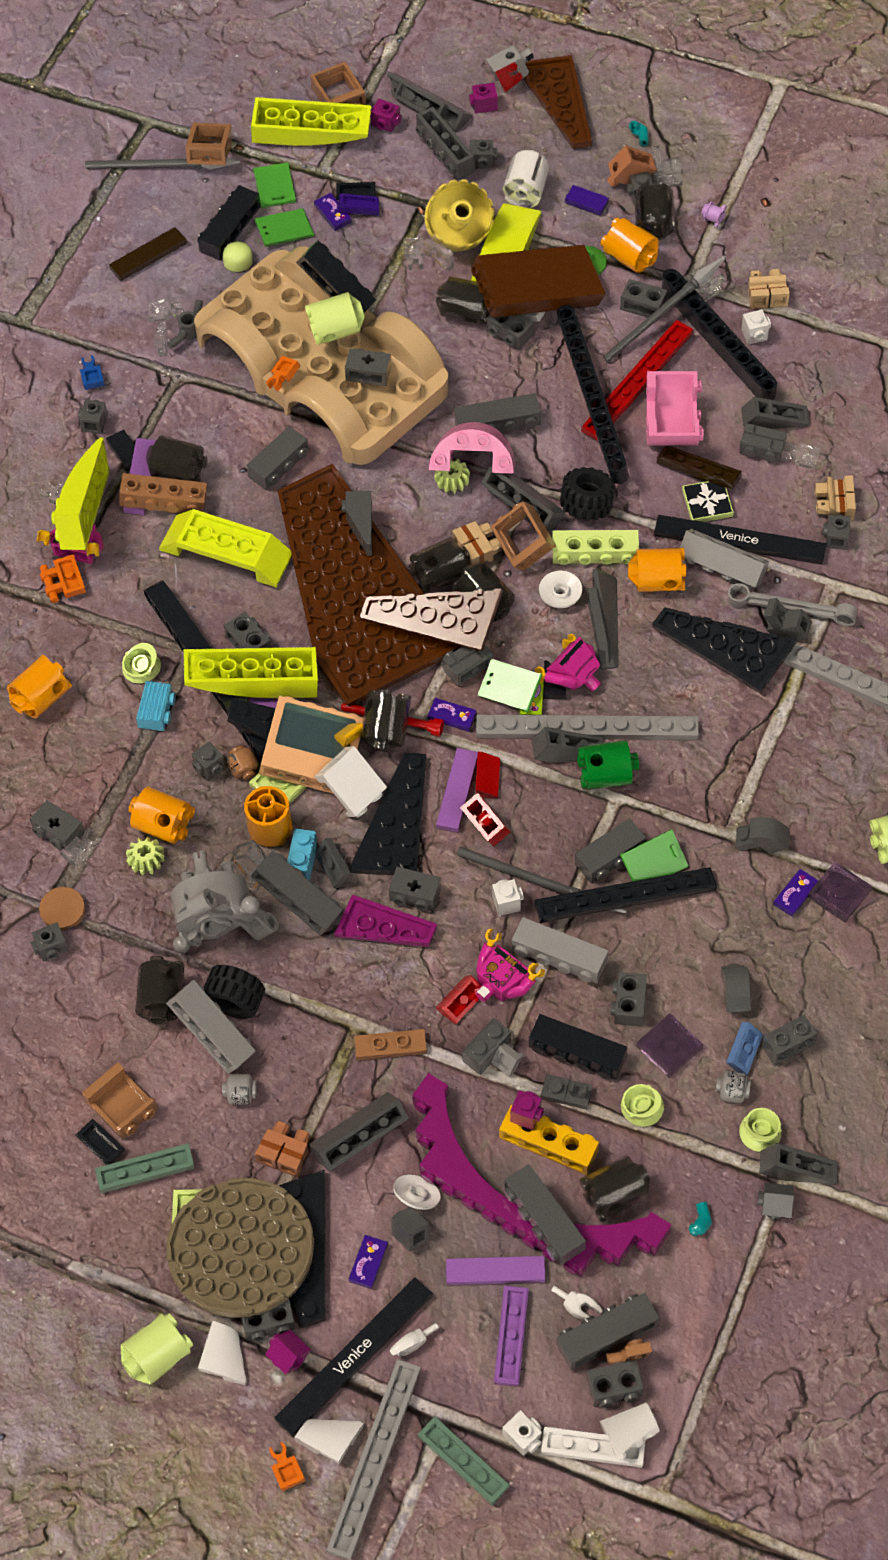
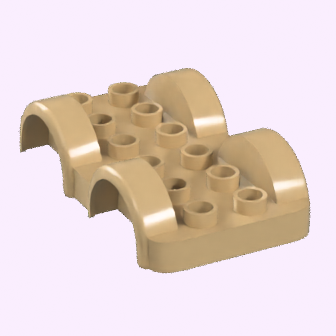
(267, 319)

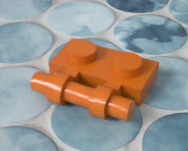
(69, 577)

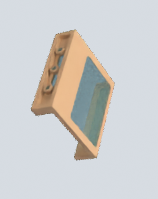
(303, 741)

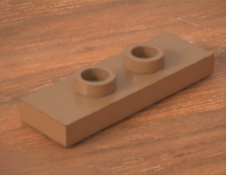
(390, 1044)

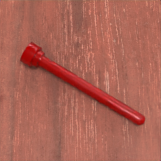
(434, 726)

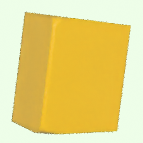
(349, 734)

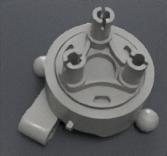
(215, 903)

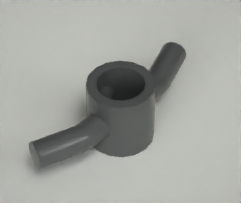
(186, 326)

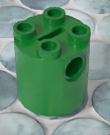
(606, 765)

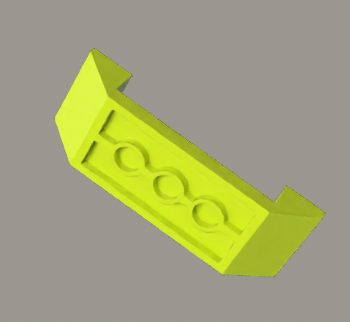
(228, 543)

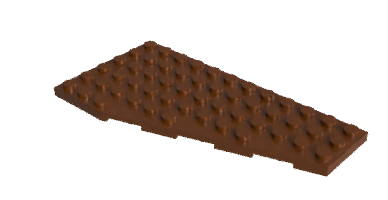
(333, 587)

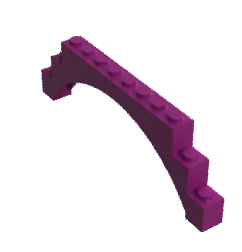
(456, 1176)

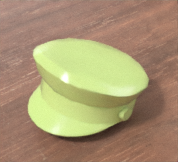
(141, 663)
(642, 1105)
(760, 1129)

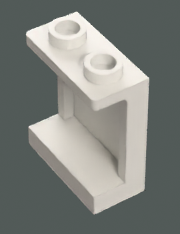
(352, 781)

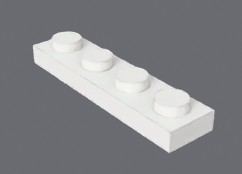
(587, 1447)

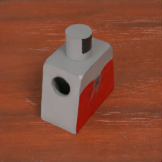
(509, 66)

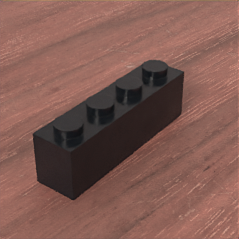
(229, 222)
(332, 275)
(577, 1047)

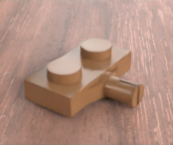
(633, 1351)

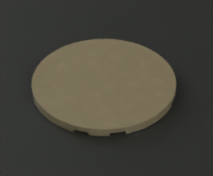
(240, 1247)

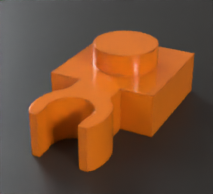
(283, 370)
(286, 1470)

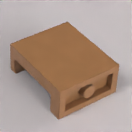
(119, 1101)

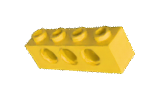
(555, 1150)

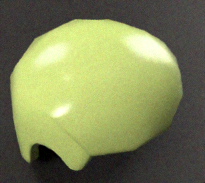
(237, 257)

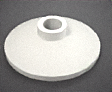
(560, 582)
(416, 1192)

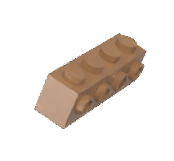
(162, 493)

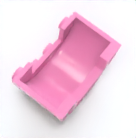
(672, 408)
(474, 437)

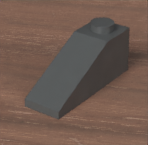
(774, 414)
(359, 516)
(560, 745)
(797, 1165)

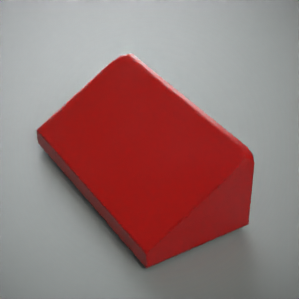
(487, 775)
(460, 999)

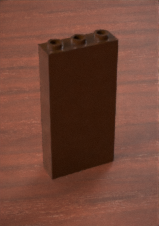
(537, 280)

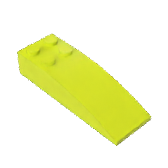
(308, 122)
(511, 230)
(81, 498)
(253, 671)

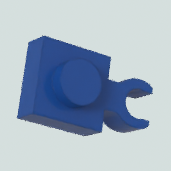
(91, 374)

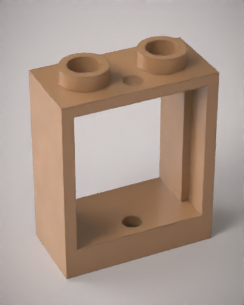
(338, 73)
(217, 153)
(532, 552)

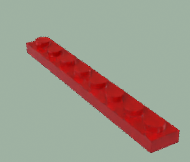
(636, 380)

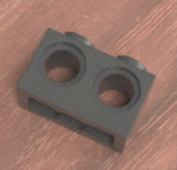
(642, 298)
(513, 329)
(250, 636)
(634, 999)
(789, 1040)
(269, 1325)
(612, 1376)

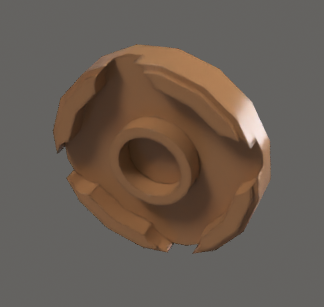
(62, 906)

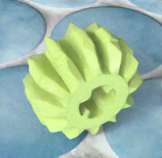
(453, 479)
(145, 856)

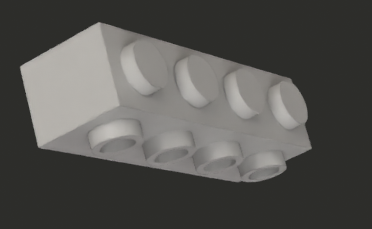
(723, 558)
(559, 950)
(211, 1026)

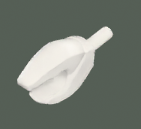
(574, 1302)
(412, 1341)

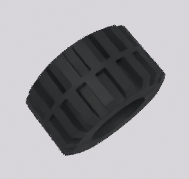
(587, 493)
(234, 991)

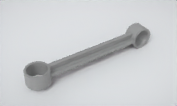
(843, 614)

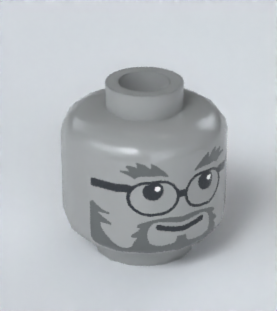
(733, 1086)
(239, 1089)

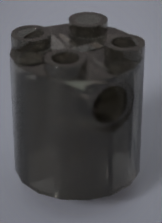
(461, 301)
(176, 459)
(438, 564)
(483, 578)
(385, 720)
(156, 985)
(616, 1187)

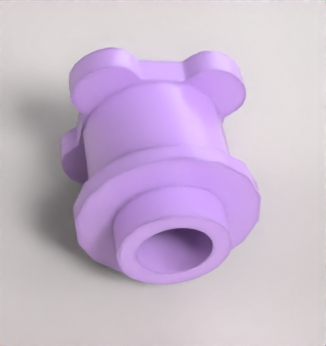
(714, 213)

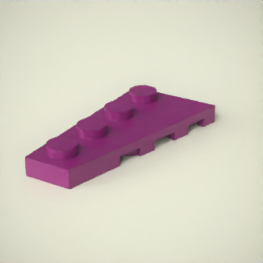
(380, 923)

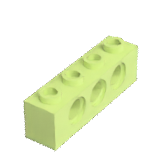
(586, 540)

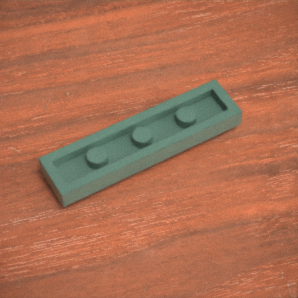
(144, 1168)
(463, 1461)

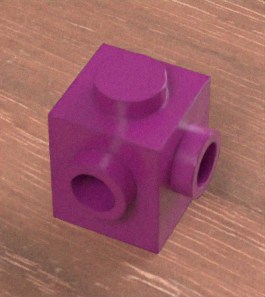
(484, 98)
(385, 115)
(526, 1109)
(287, 1351)

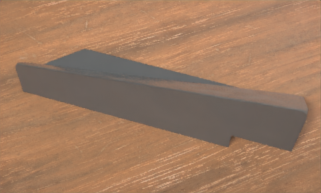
(422, 99)
(604, 617)

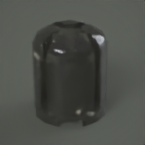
(655, 209)

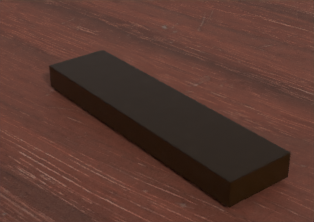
(147, 254)
(699, 467)

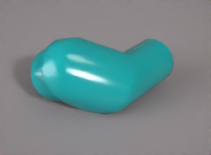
(640, 131)
(703, 1221)

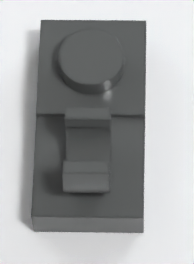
(333, 862)
(566, 1091)

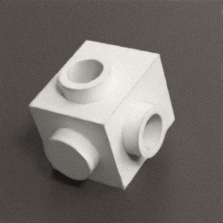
(755, 326)
(507, 897)
(523, 1433)

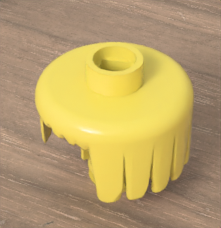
(459, 215)

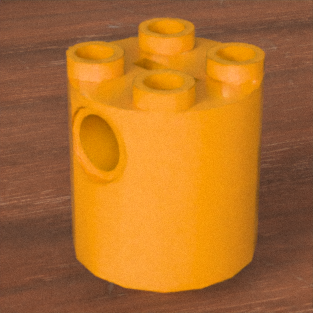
(631, 245)
(658, 569)
(38, 687)
(160, 815)
(268, 816)

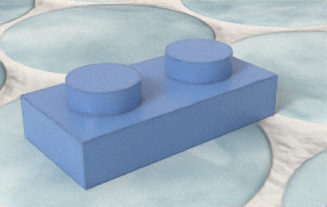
(744, 1048)

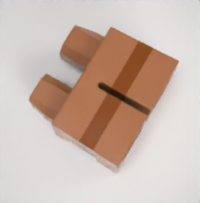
(282, 1151)

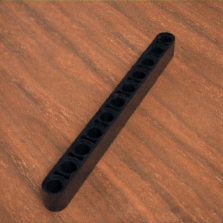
(592, 394)
(189, 637)

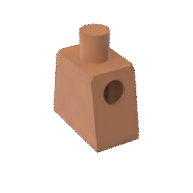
(627, 163)

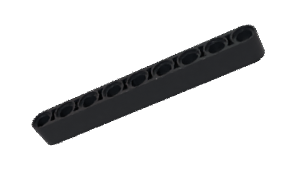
(721, 338)

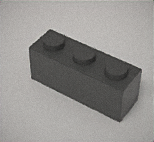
(278, 458)
(604, 853)

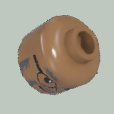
(242, 762)

